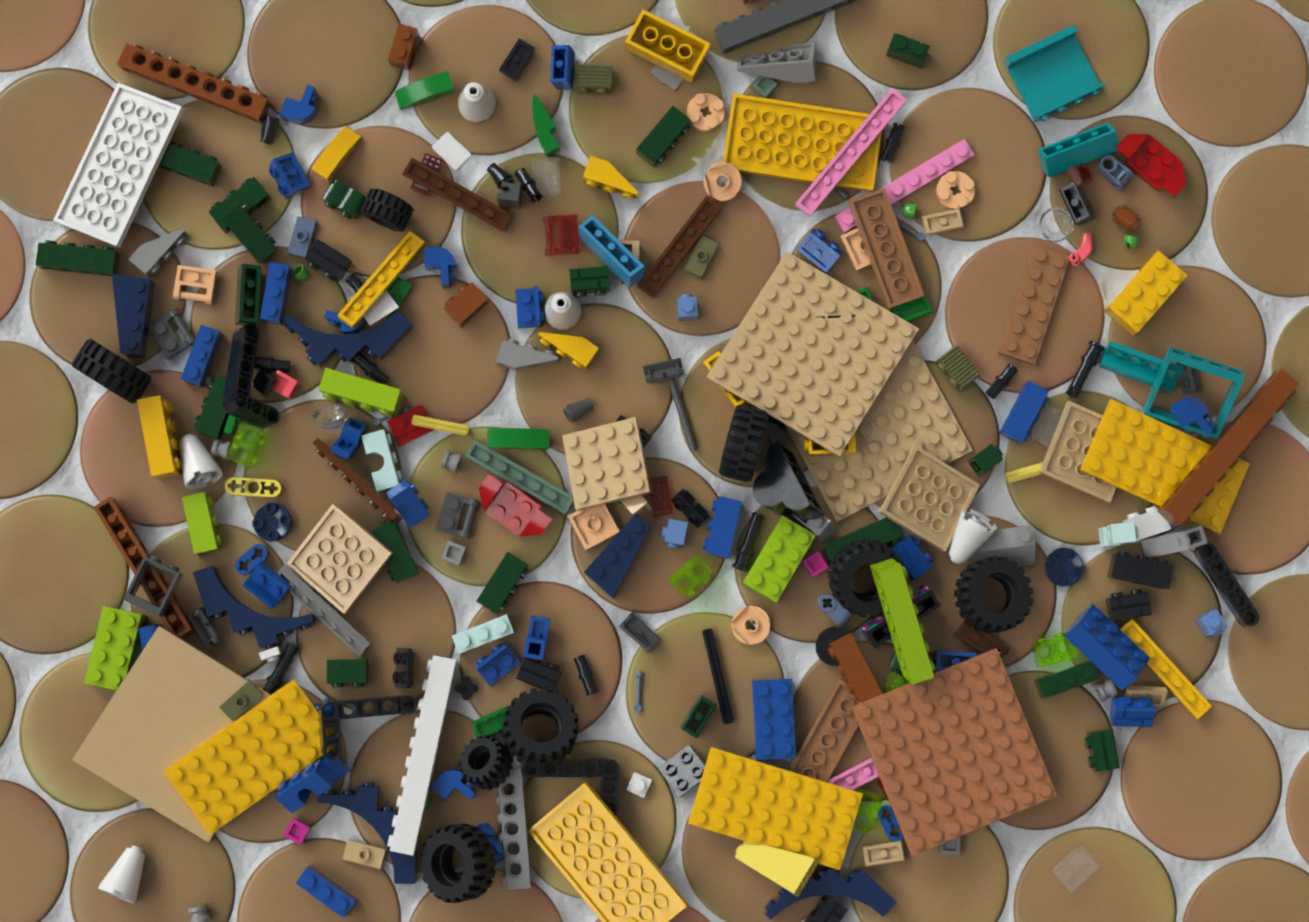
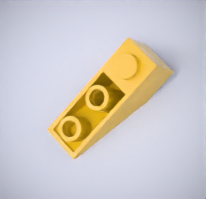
(603, 174)
(574, 347)

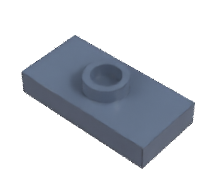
(302, 237)

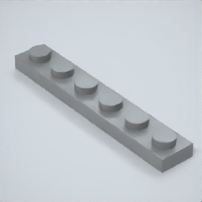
(324, 612)

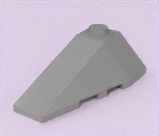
(790, 65)
(1011, 543)

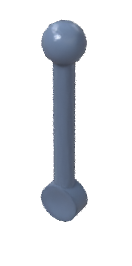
(920, 236)
(376, 422)
(637, 707)

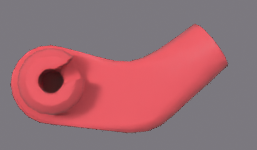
(1084, 251)

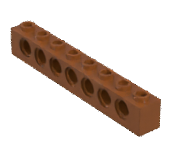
(133, 53)
(133, 552)

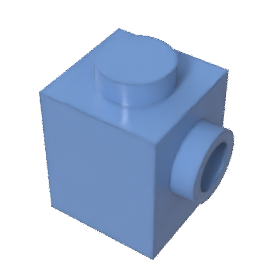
(687, 307)
(674, 533)
(1211, 623)

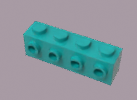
(1078, 149)

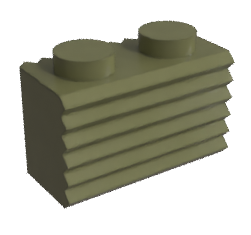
(592, 78)
(958, 368)

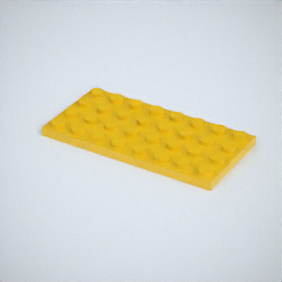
(795, 140)
(1153, 460)
(249, 757)
(775, 807)
(605, 861)

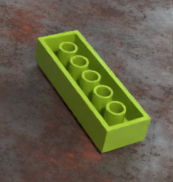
(902, 621)

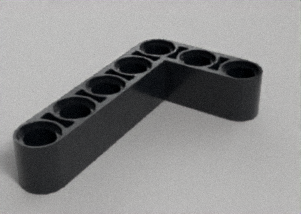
(239, 381)
(358, 712)
(581, 772)

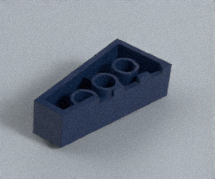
(133, 312)
(615, 560)

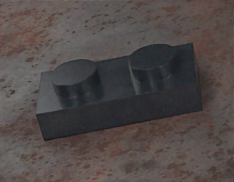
(517, 59)
(777, 432)

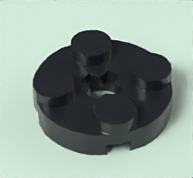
(823, 639)

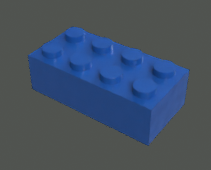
(1107, 647)
(773, 719)

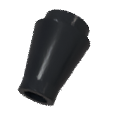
(269, 128)
(499, 176)

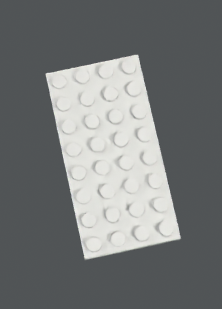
(118, 165)

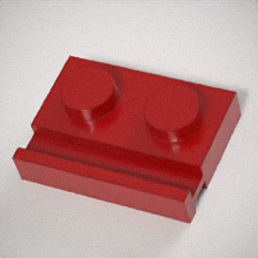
(402, 426)

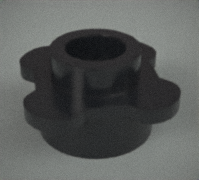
(466, 683)

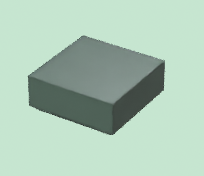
(764, 86)

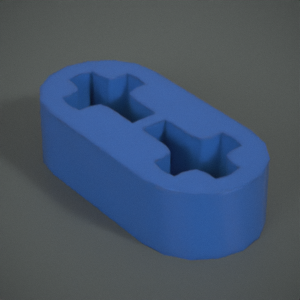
(249, 556)
(886, 825)

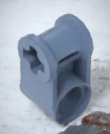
(1115, 173)
(835, 611)

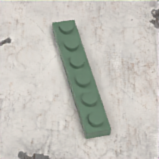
(519, 477)

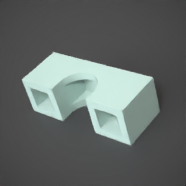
(379, 443)
(1118, 534)
(483, 634)

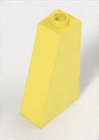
(780, 866)

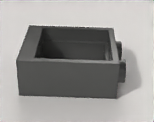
(131, 597)

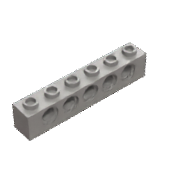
(523, 879)

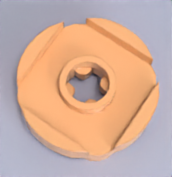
(699, 103)
(965, 186)
(731, 187)
(739, 625)

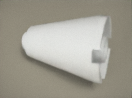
(476, 102)
(562, 310)
(197, 463)
(970, 534)
(125, 875)

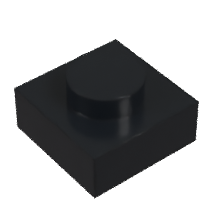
(264, 382)

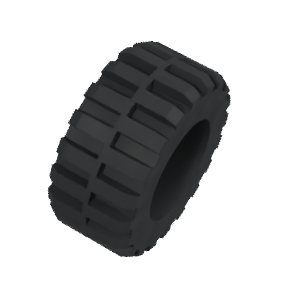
(111, 371)
(743, 443)
(844, 568)
(1016, 590)
(540, 703)
(477, 860)

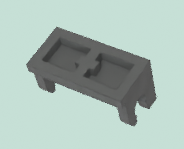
(511, 198)
(639, 632)

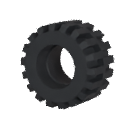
(387, 210)
(475, 756)

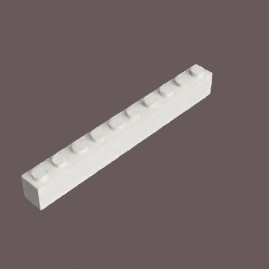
(423, 755)

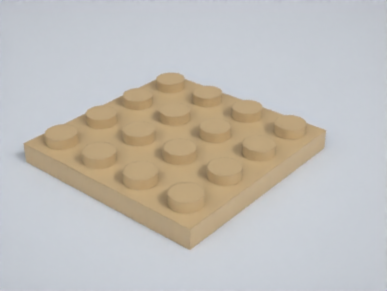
(1069, 449)
(606, 464)
(928, 498)
(339, 558)

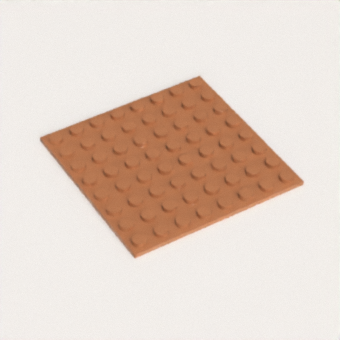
(954, 752)

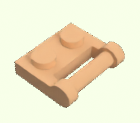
(195, 278)

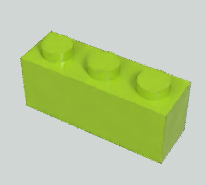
(202, 523)

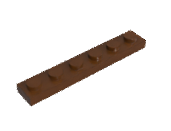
(457, 194)
(679, 247)
(350, 476)

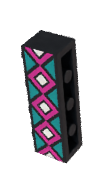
(876, 628)

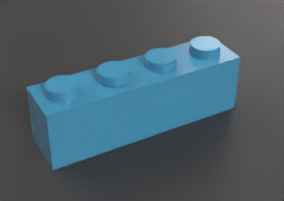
(611, 251)

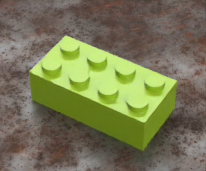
(361, 392)
(778, 559)
(114, 647)

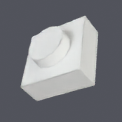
(271, 654)
(639, 784)

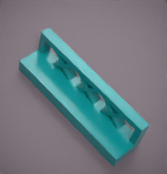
(1138, 368)

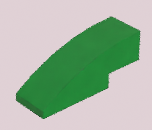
(424, 90)
(544, 128)
(518, 438)

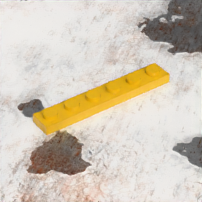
(381, 279)
(1167, 671)

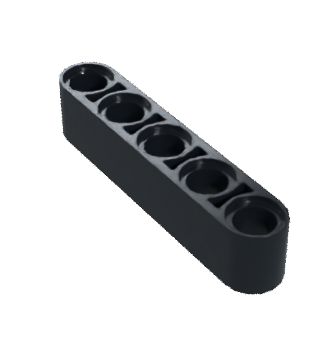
(1235, 588)

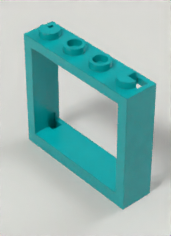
(1235, 375)

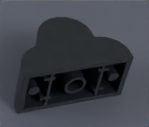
(784, 485)

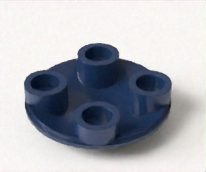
(272, 522)
(1064, 567)

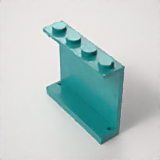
(1053, 74)

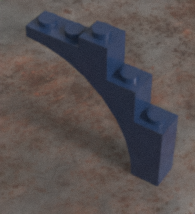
(378, 339)
(219, 600)
(366, 805)
(829, 882)

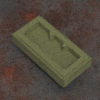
(701, 256)
(241, 700)

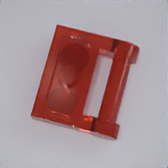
(567, 235)

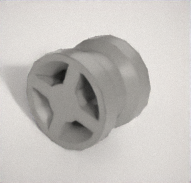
(220, 449)
(451, 461)
(1105, 690)
(199, 913)

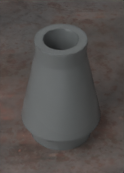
(576, 410)

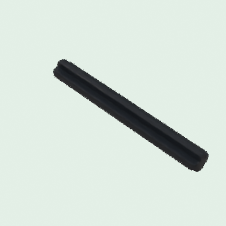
(718, 677)

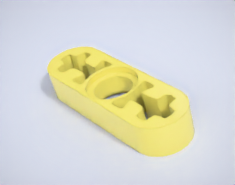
(268, 483)

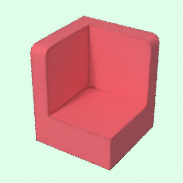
(285, 385)

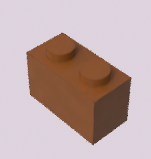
(403, 47)
(465, 304)

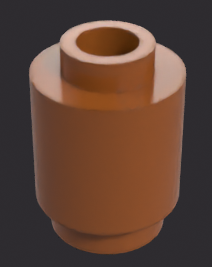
(1126, 218)

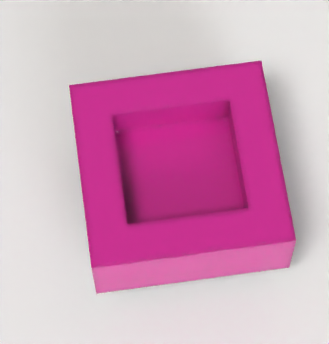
(815, 564)
(296, 831)

